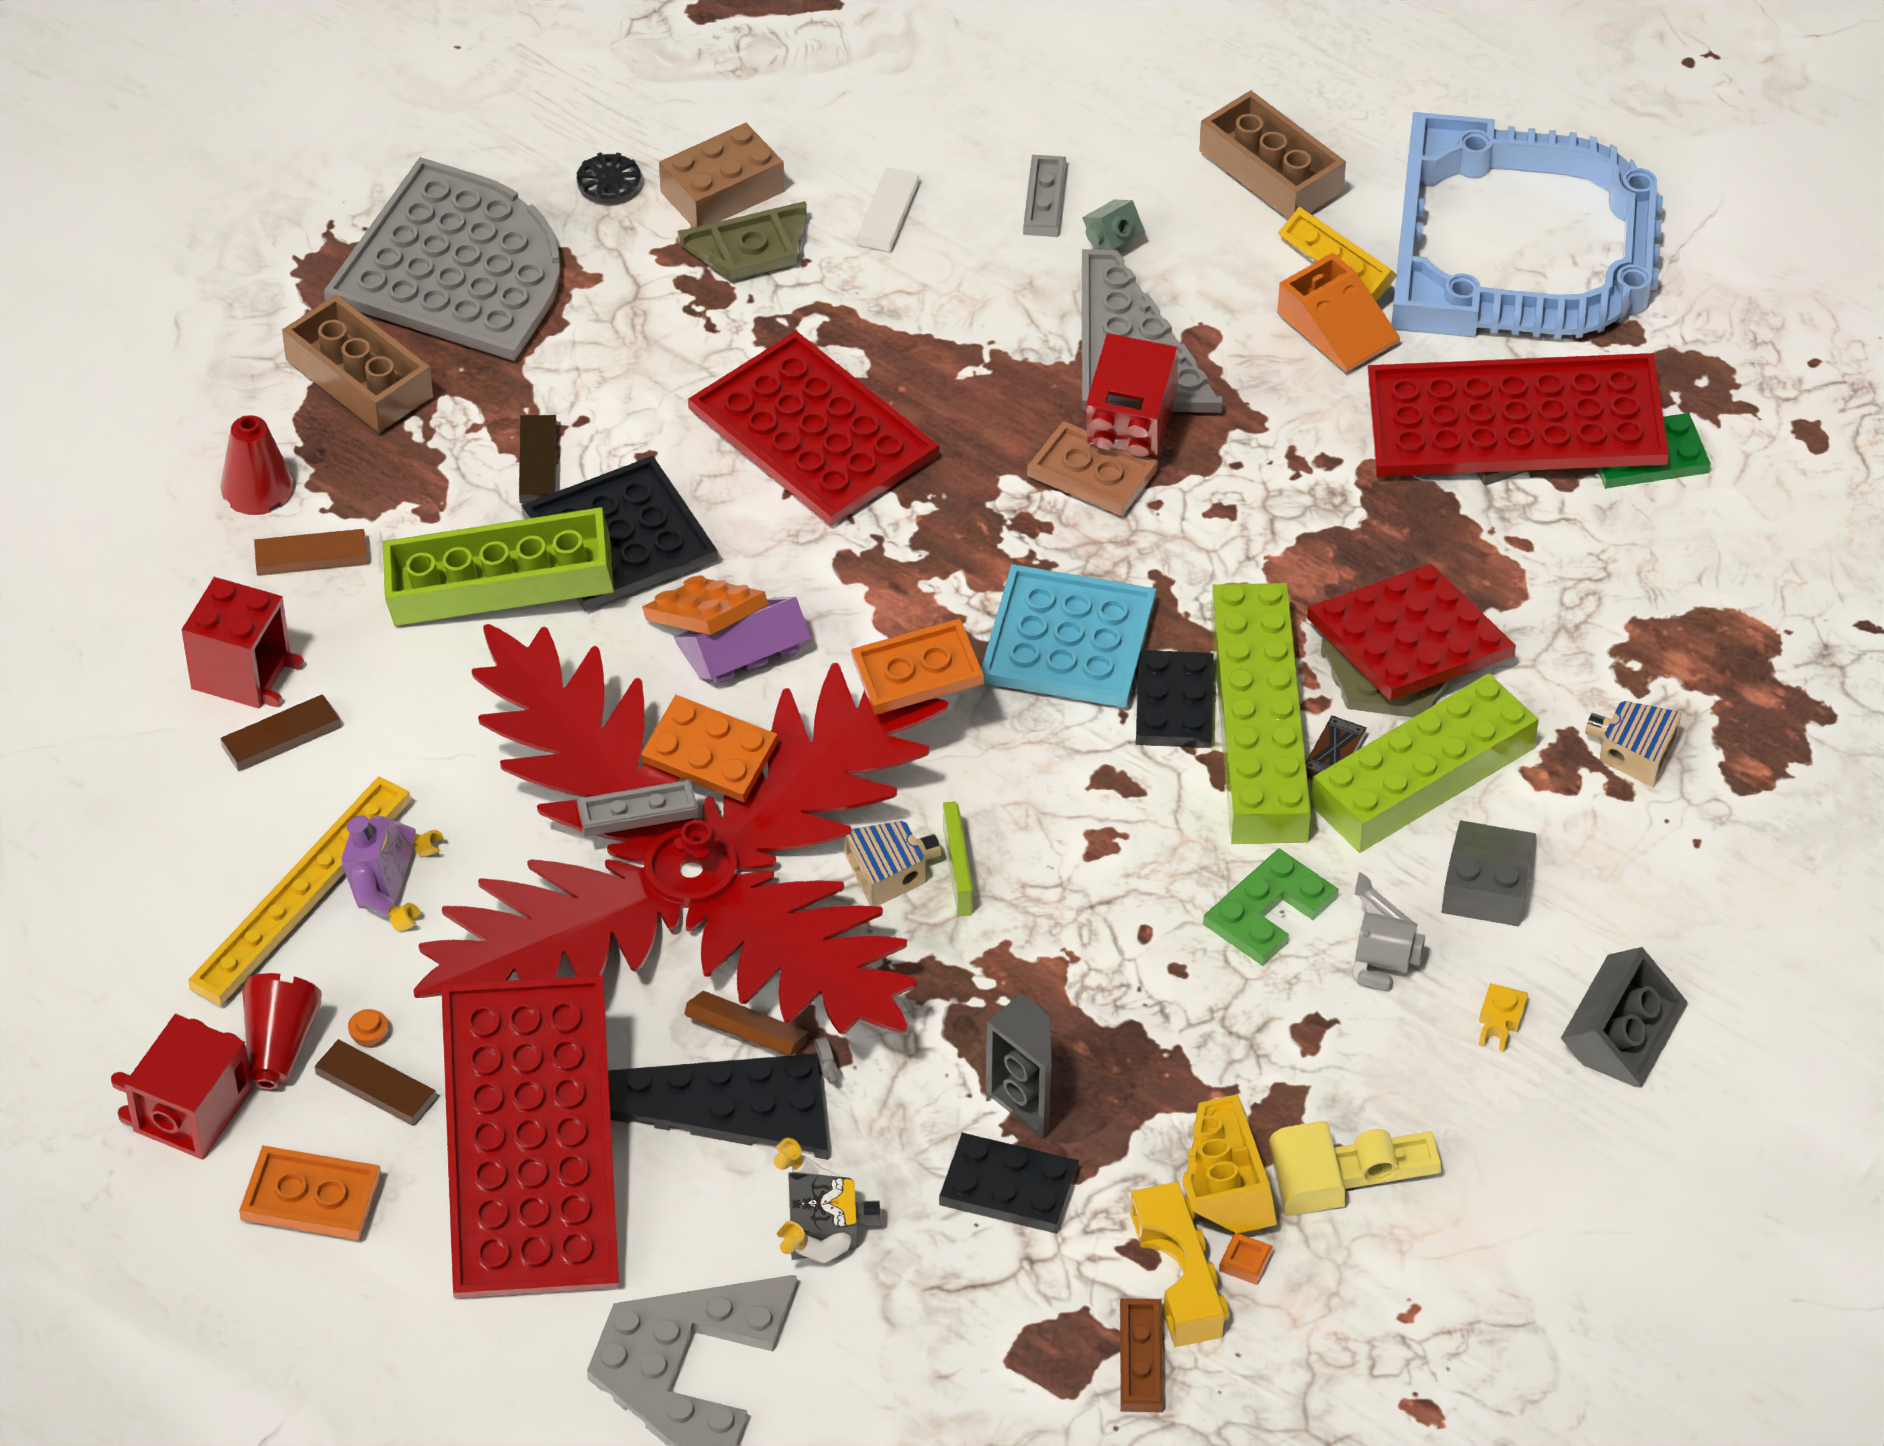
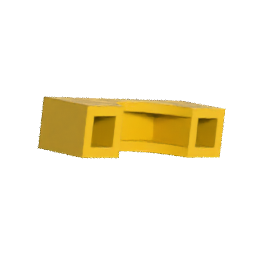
(1165, 1224)

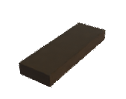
(537, 456)

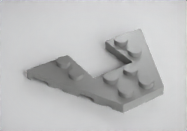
(648, 1341)

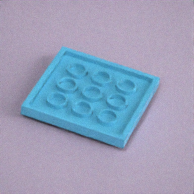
(1068, 635)

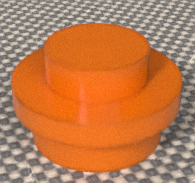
(368, 1027)

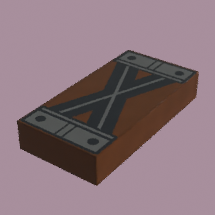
(1335, 743)

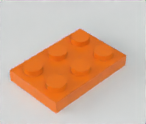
(704, 605)
(917, 666)
(709, 748)
(310, 1192)

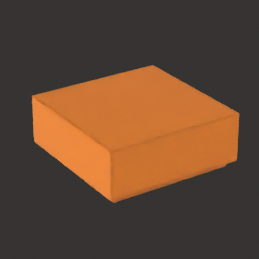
(1245, 1258)

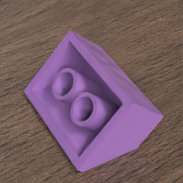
(746, 642)

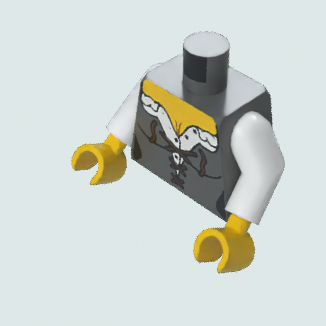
(820, 1208)

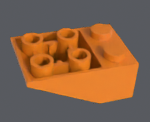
(1336, 312)

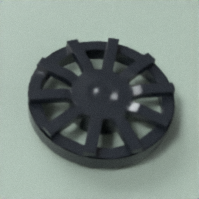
(608, 178)

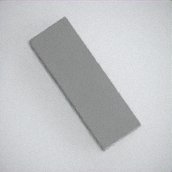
(1044, 195)
(637, 808)

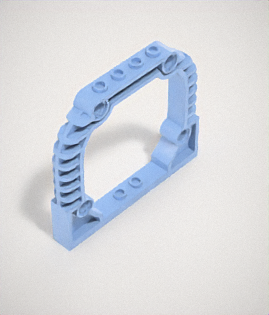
(1457, 304)

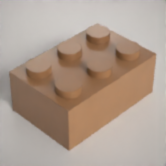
(721, 176)

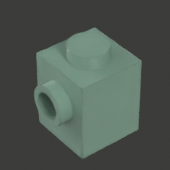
(1113, 224)

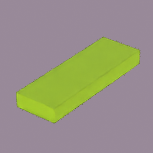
(957, 859)

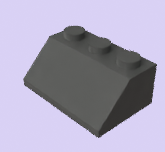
(1624, 1017)
(1021, 1062)

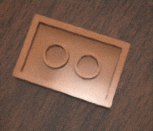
(1093, 474)

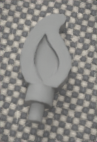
(825, 1058)

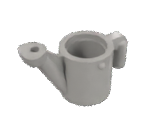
(1385, 938)

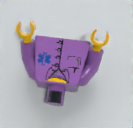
(378, 861)

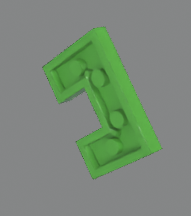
(1242, 912)

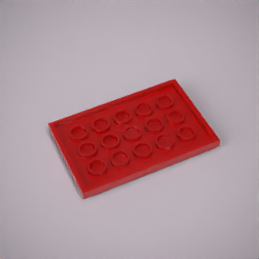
(813, 427)

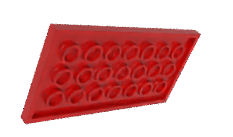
(1516, 414)
(529, 1137)

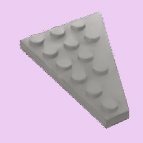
(1119, 307)

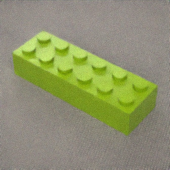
(497, 566)
(1424, 762)

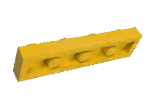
(1319, 240)

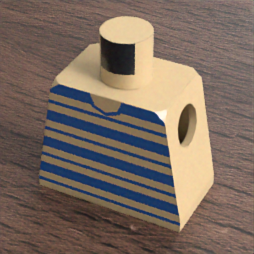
(1636, 739)
(888, 859)

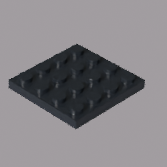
(647, 524)

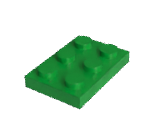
(1685, 457)

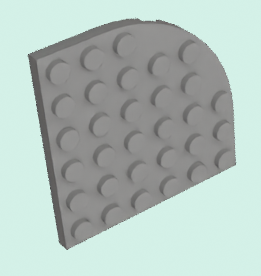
(455, 261)

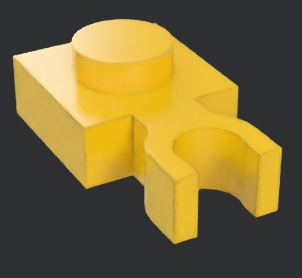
(1501, 1012)

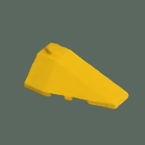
(1226, 1171)

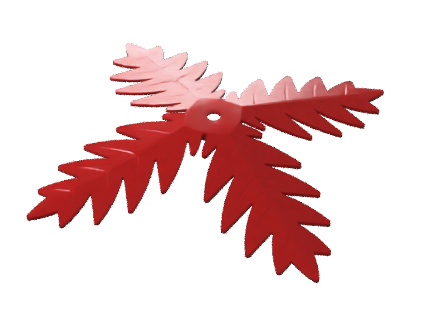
(739, 912)

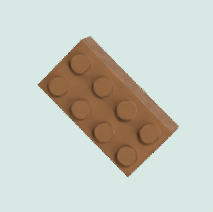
(1272, 155)
(357, 363)

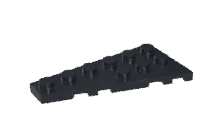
(728, 1100)

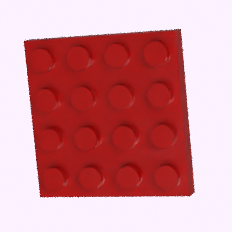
(1410, 632)

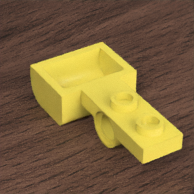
(1316, 1173)

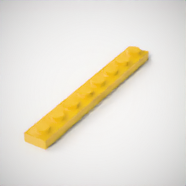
(290, 898)

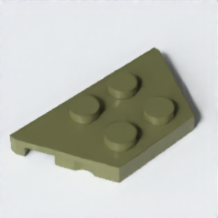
(749, 242)
(1362, 695)

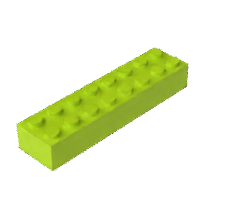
(1259, 714)

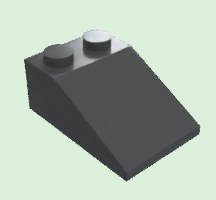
(1488, 873)

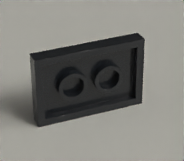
(1174, 699)
(1009, 1182)

